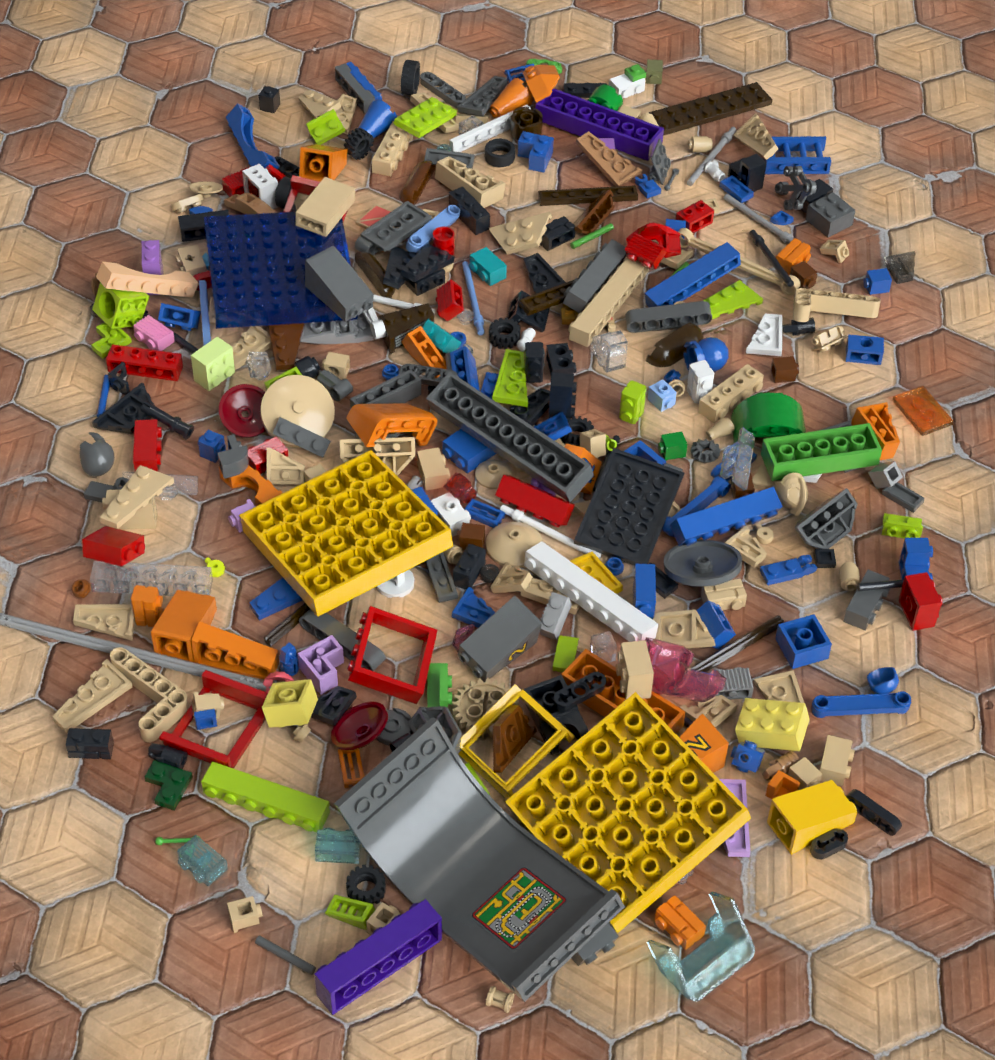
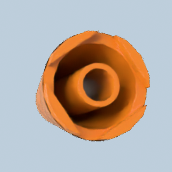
(511, 98)

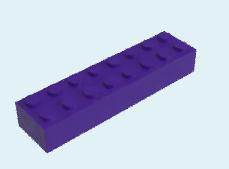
(580, 116)

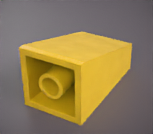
(809, 813)

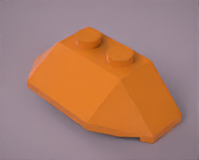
(541, 80)

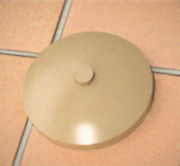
(300, 402)

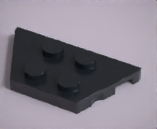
(123, 413)

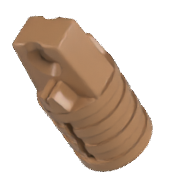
(783, 764)

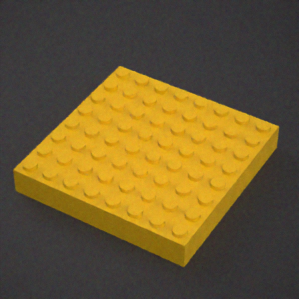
(345, 532)
(630, 807)

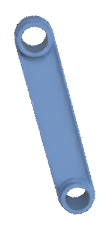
(425, 234)

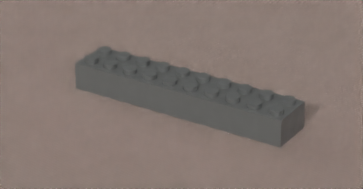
(510, 437)

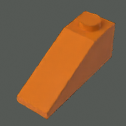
(423, 349)

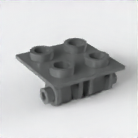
(660, 163)

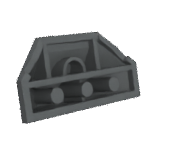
(828, 521)
(445, 719)

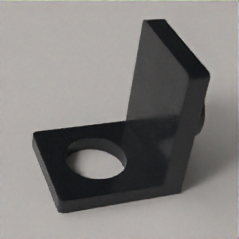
(118, 383)

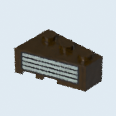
(402, 322)

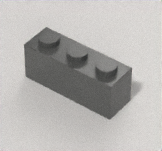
(865, 603)

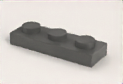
(435, 155)
(301, 437)
(441, 578)

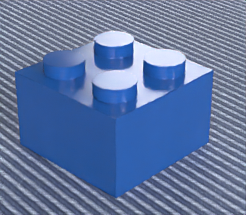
(803, 641)

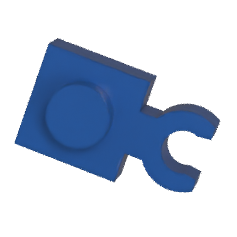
(646, 187)

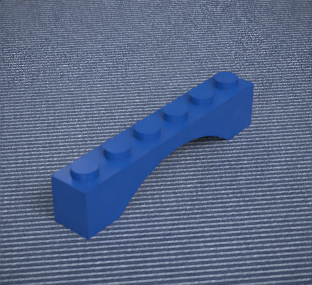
(241, 123)

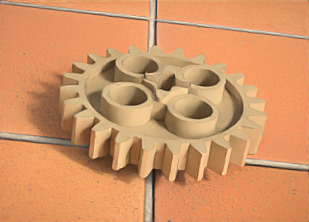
(466, 706)

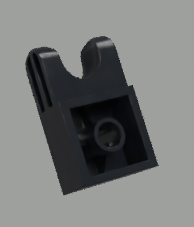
(570, 719)

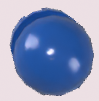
(708, 349)

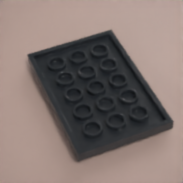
(629, 508)

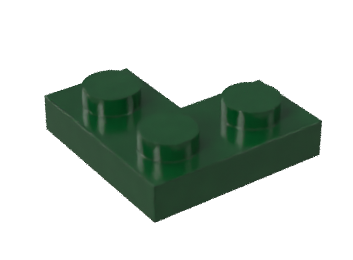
(172, 782)

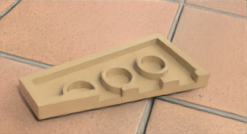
(756, 137)

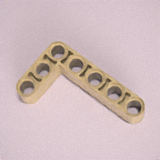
(833, 302)
(170, 698)

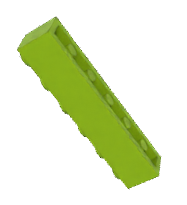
(265, 797)

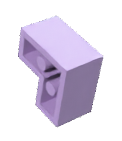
(319, 663)

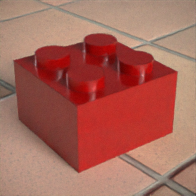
(920, 601)

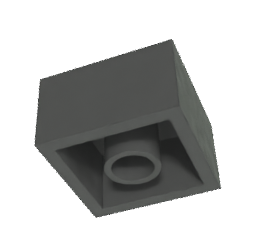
(830, 214)

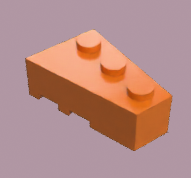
(882, 426)

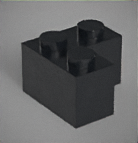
(749, 171)

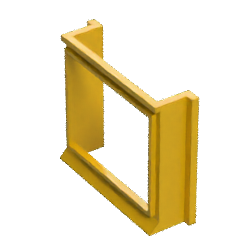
(488, 719)

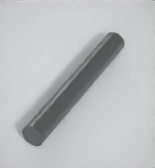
(284, 954)

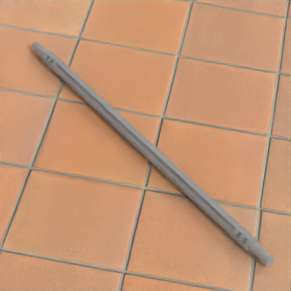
(108, 646)

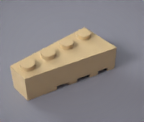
(456, 174)

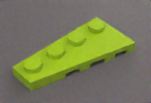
(732, 298)
(511, 380)

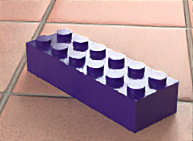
(378, 956)

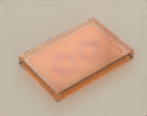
(922, 410)

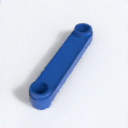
(717, 488)
(861, 704)

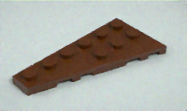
(285, 344)

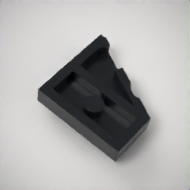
(333, 705)

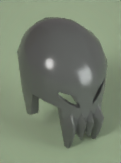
(96, 457)

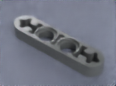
(430, 80)
(430, 373)

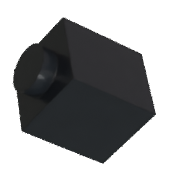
(269, 99)

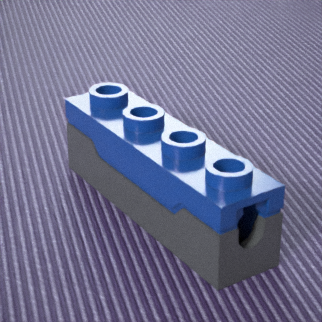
(356, 85)

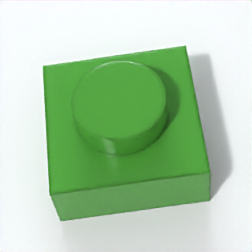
(635, 73)

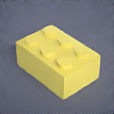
(773, 724)

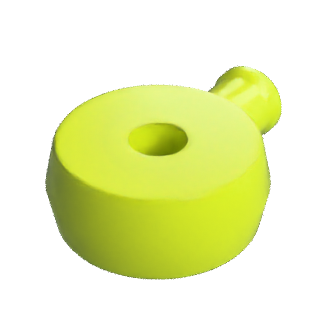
(217, 567)

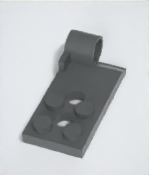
(384, 236)

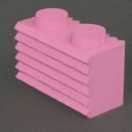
(153, 333)

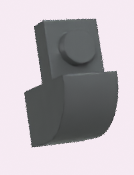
(235, 460)

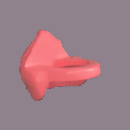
(276, 676)

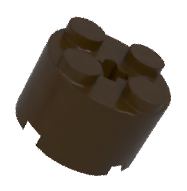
(525, 120)

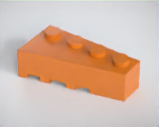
(232, 652)

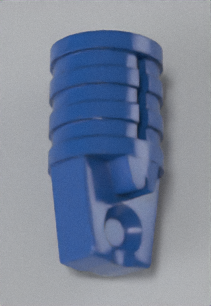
(289, 659)

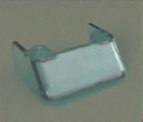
(713, 960)

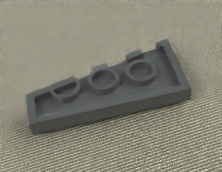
(482, 99)

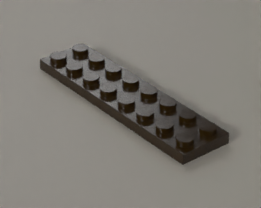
(711, 108)

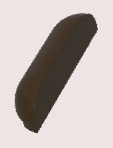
(374, 272)
(671, 348)

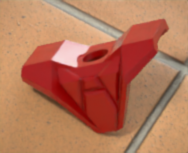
(663, 235)

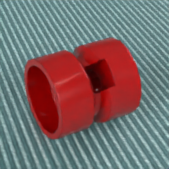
(444, 239)

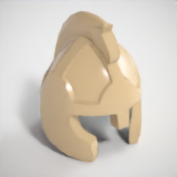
(792, 492)

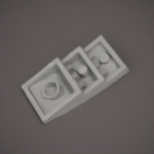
(337, 332)

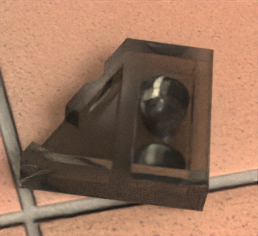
(901, 266)

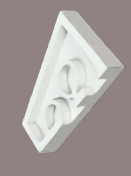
(767, 337)

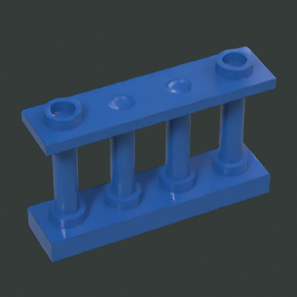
(810, 165)

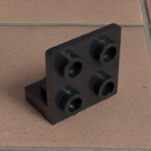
(536, 320)

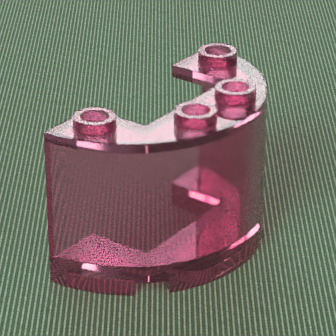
(676, 678)

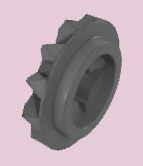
(707, 455)

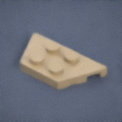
(522, 233)
(683, 629)

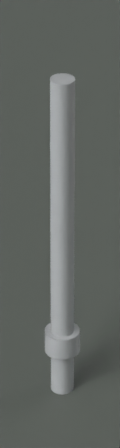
(725, 139)
(784, 236)

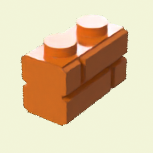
(793, 254)
(146, 605)
(679, 922)

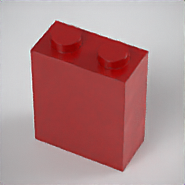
(113, 546)

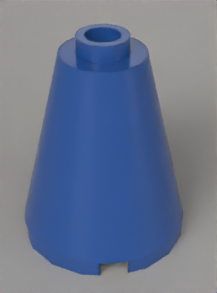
(377, 118)

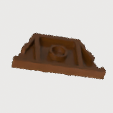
(510, 736)

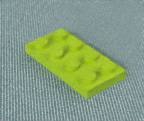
(425, 117)

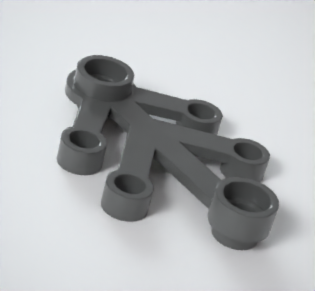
(808, 187)

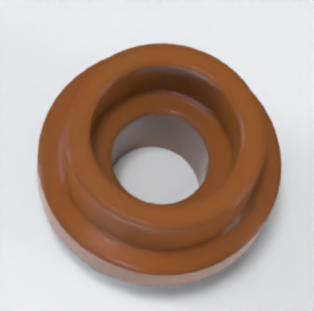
(81, 588)

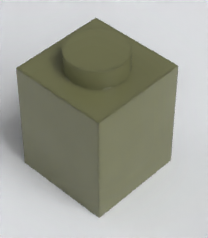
(654, 71)

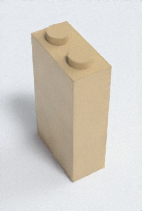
(325, 206)

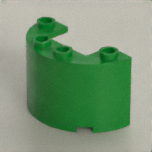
(768, 416)

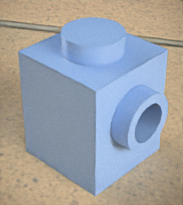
(662, 395)

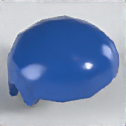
(883, 680)

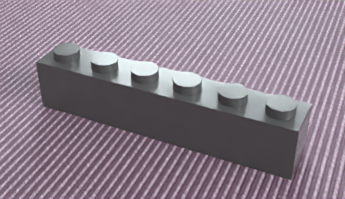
(595, 276)

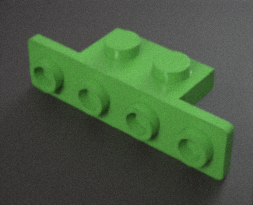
(438, 684)

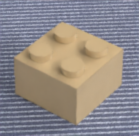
(635, 669)

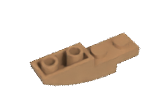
(248, 204)

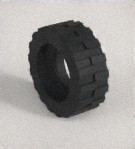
(410, 77)

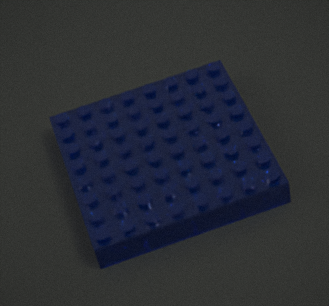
(260, 269)

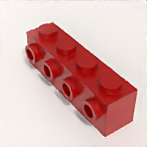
(145, 362)
(535, 500)

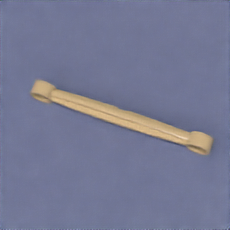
(746, 265)

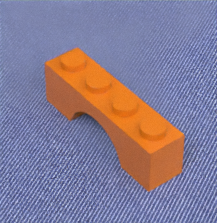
(253, 479)

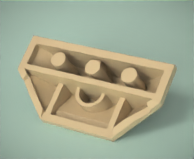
(392, 451)

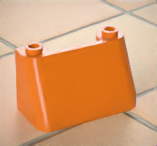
(376, 420)

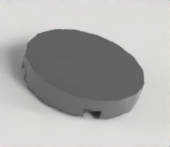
(396, 726)

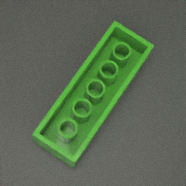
(821, 451)

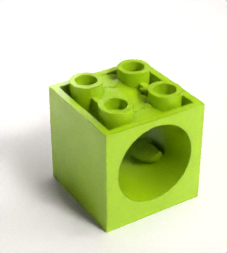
(120, 307)

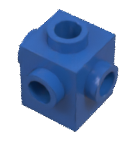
(754, 755)

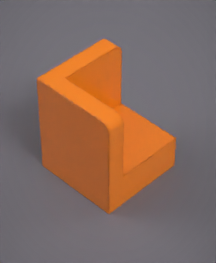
(781, 785)

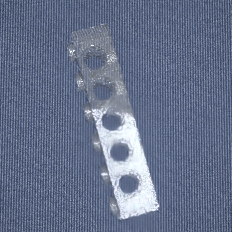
(166, 578)

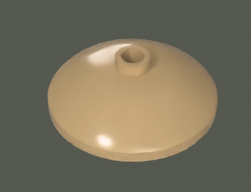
(510, 542)

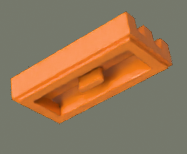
(353, 780)

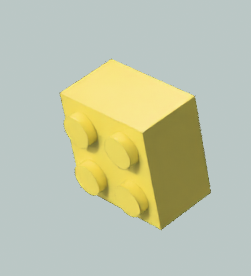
(290, 703)

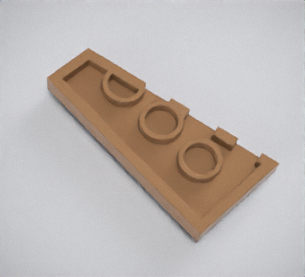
(607, 160)

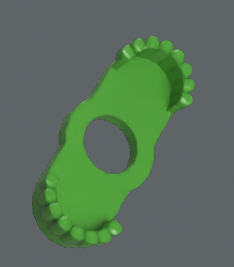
(537, 62)

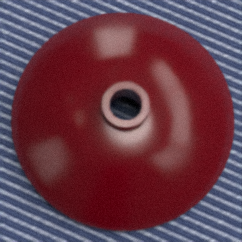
(242, 399)
(359, 726)

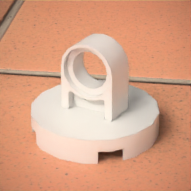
(397, 586)

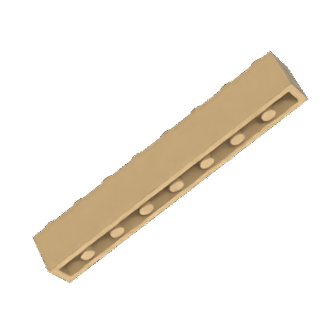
(607, 302)

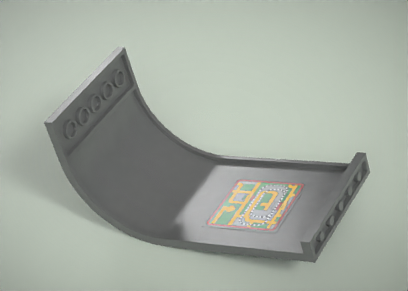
(486, 876)

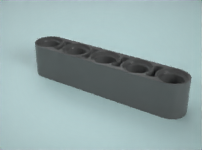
(668, 316)
(326, 625)

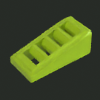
(364, 909)

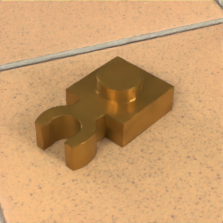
(568, 315)

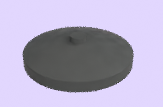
(703, 563)

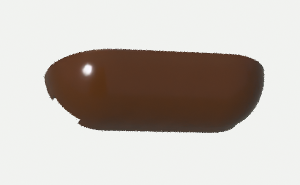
(417, 182)
(595, 214)

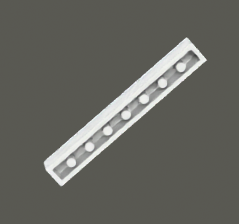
(589, 593)

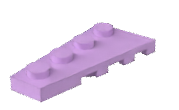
(739, 843)

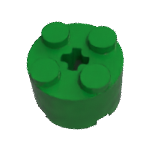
(607, 97)

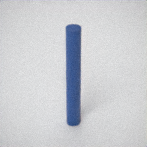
(104, 395)

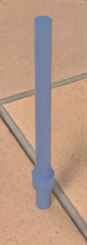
(478, 318)

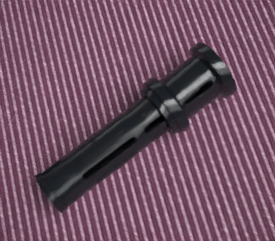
(174, 423)

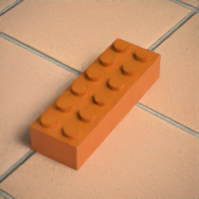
(611, 696)

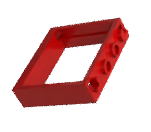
(383, 683)

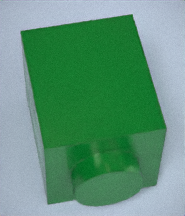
(673, 446)

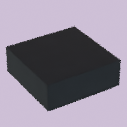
(825, 558)

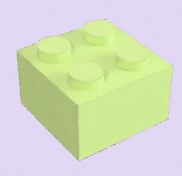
(213, 363)

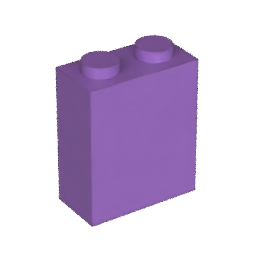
(152, 259)

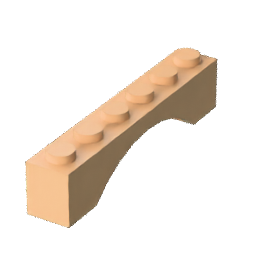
(123, 278)

